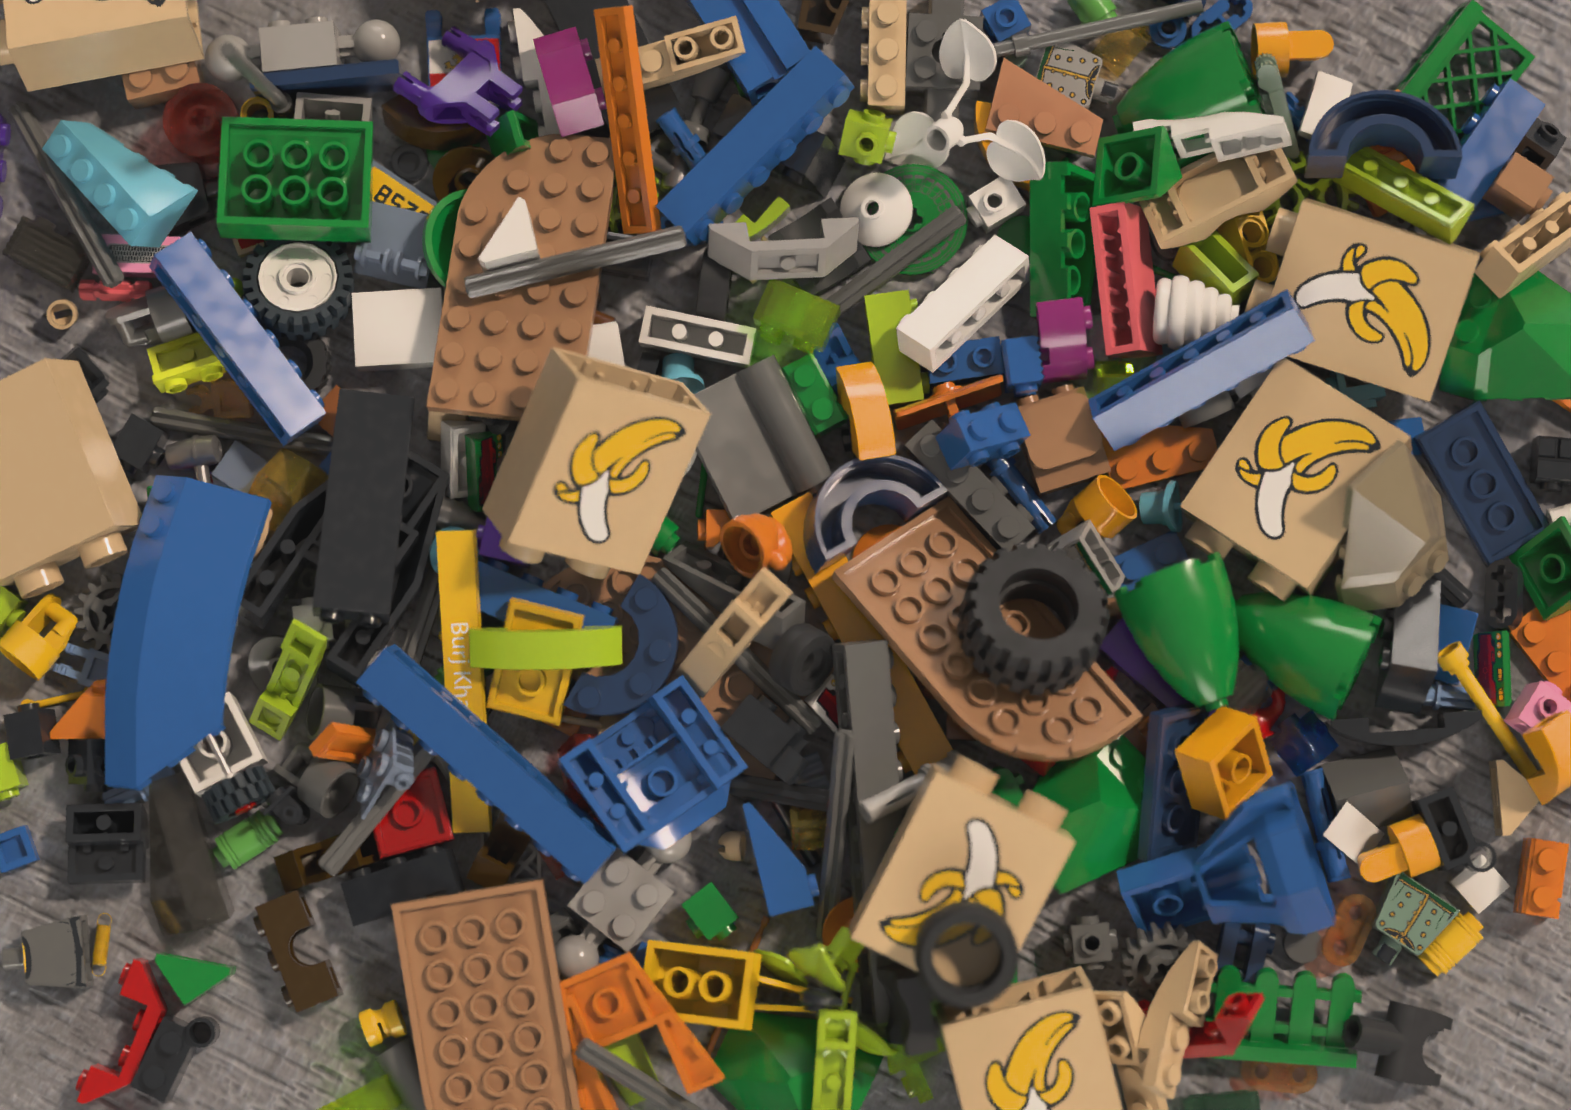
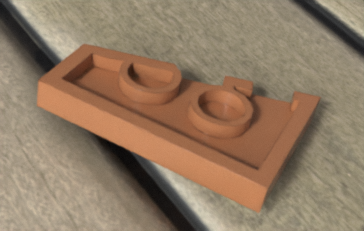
(1050, 114)

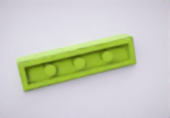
(1406, 194)

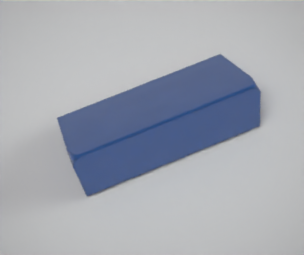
(1454, 626)

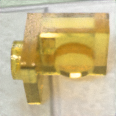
(1122, 48)
(807, 828)

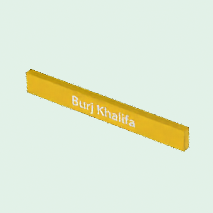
(459, 612)

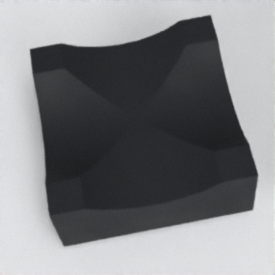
(809, 228)
(910, 1010)

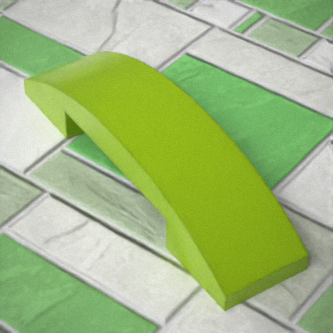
(545, 648)
(290, 680)
(834, 1059)

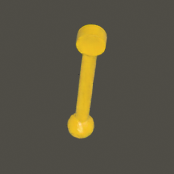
(56, 700)

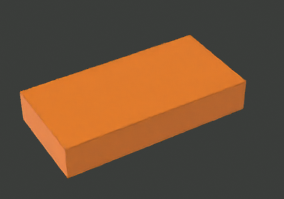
(343, 742)

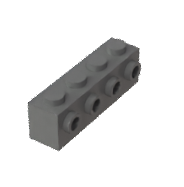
(975, 494)

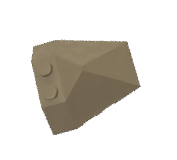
(1392, 533)

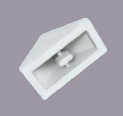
(513, 240)

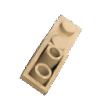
(688, 52)
(733, 631)
(1176, 1006)
(1121, 1027)

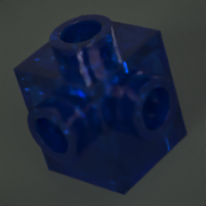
(1303, 742)

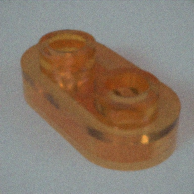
(1350, 931)
(1279, 1077)

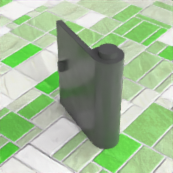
(758, 441)

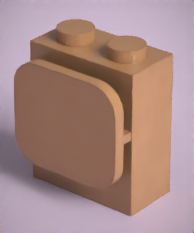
(1063, 440)

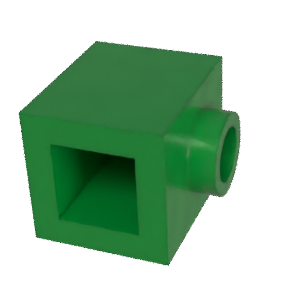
(710, 914)

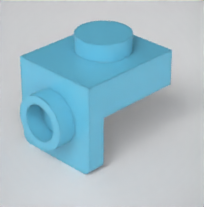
(1365, 395)

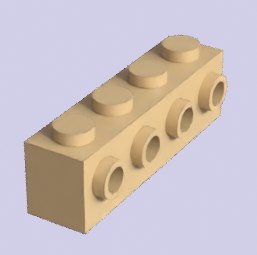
(884, 56)
(1527, 247)

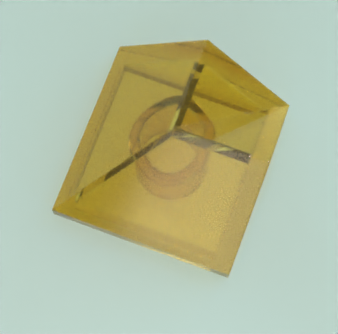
(285, 482)

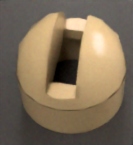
(65, 321)
(734, 845)

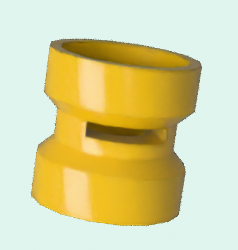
(382, 1023)

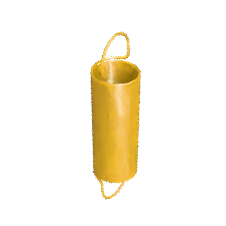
(101, 944)

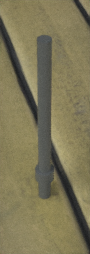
(1022, 44)
(280, 101)

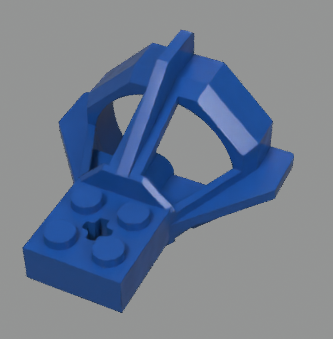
(1223, 878)

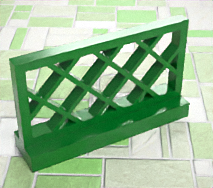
(1447, 44)

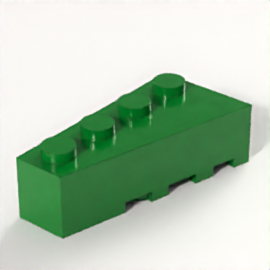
(1061, 235)

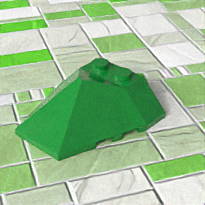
(1511, 343)
(1103, 809)
(776, 1065)

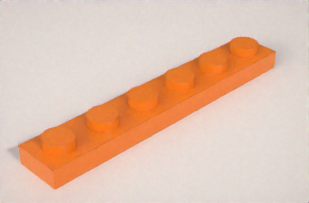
(627, 119)

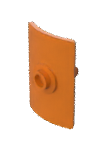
(948, 400)

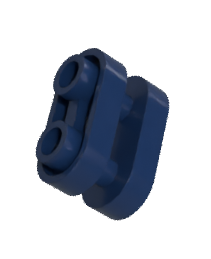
(1258, 942)

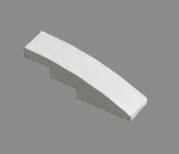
(1225, 133)

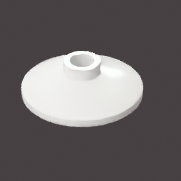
(894, 208)

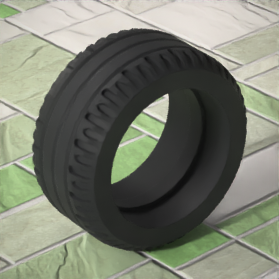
(966, 995)

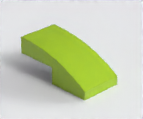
(768, 220)

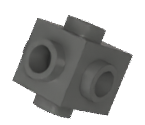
(1075, 942)

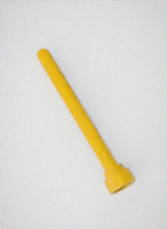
(1454, 660)

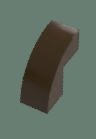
(406, 123)
(499, 855)
(301, 866)

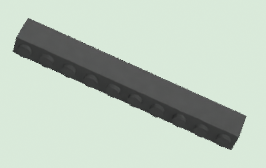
(866, 706)

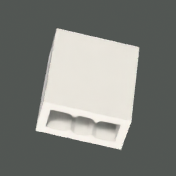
(396, 328)

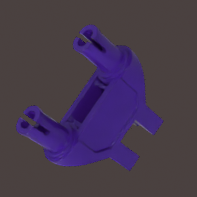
(466, 89)

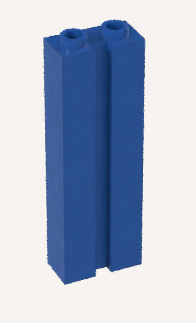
(768, 37)

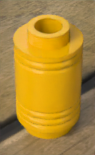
(1452, 944)

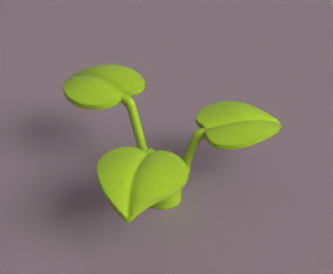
(824, 965)

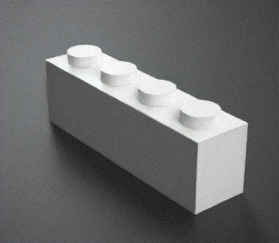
(963, 303)

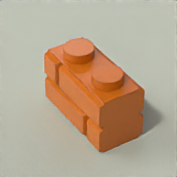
(1540, 878)

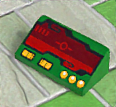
(481, 462)
(1493, 666)

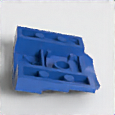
(656, 770)

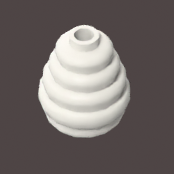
(1188, 311)

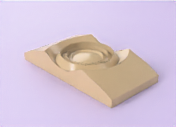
(1216, 193)

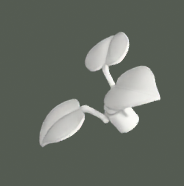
(1014, 149)

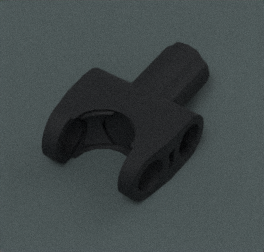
(1397, 1041)

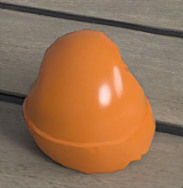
(756, 543)

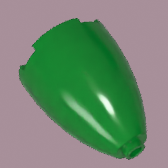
(1192, 82)
(1187, 628)
(1307, 645)

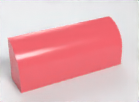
(1125, 279)

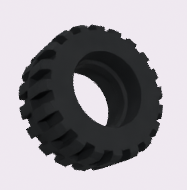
(1048, 579)

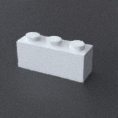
(697, 337)

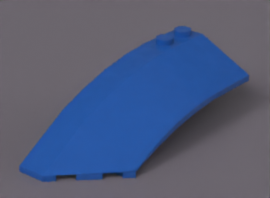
(176, 625)

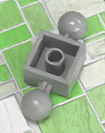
(305, 46)
(617, 905)

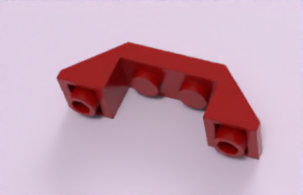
(142, 987)
(1226, 1031)

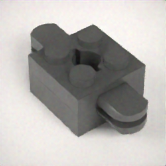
(923, 66)

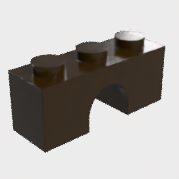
(281, 923)

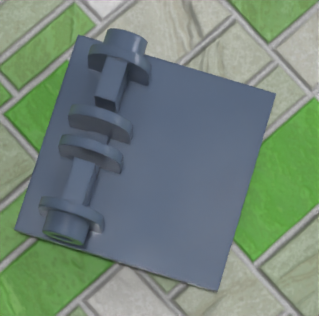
(394, 247)
(387, 763)

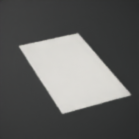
(1353, 832)

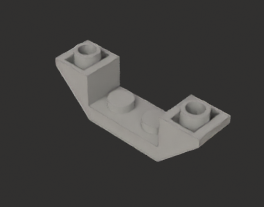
(783, 258)

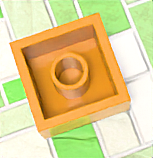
(1223, 762)

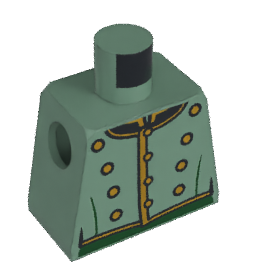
(1408, 918)

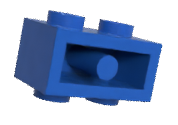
(982, 435)

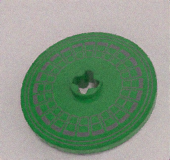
(931, 196)

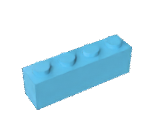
(120, 184)

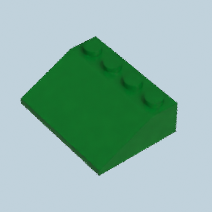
(295, 179)

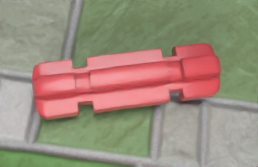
(126, 291)

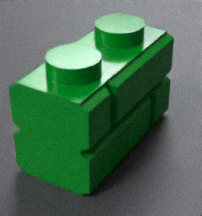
(815, 395)

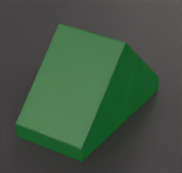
(513, 133)
(191, 976)

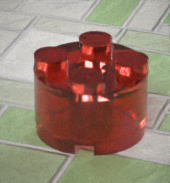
(187, 111)

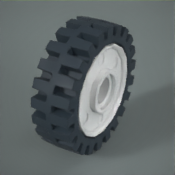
(305, 308)

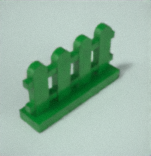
(1299, 1037)

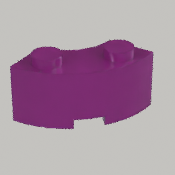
(568, 81)
(1063, 339)

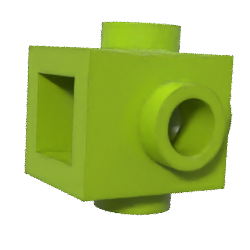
(867, 136)

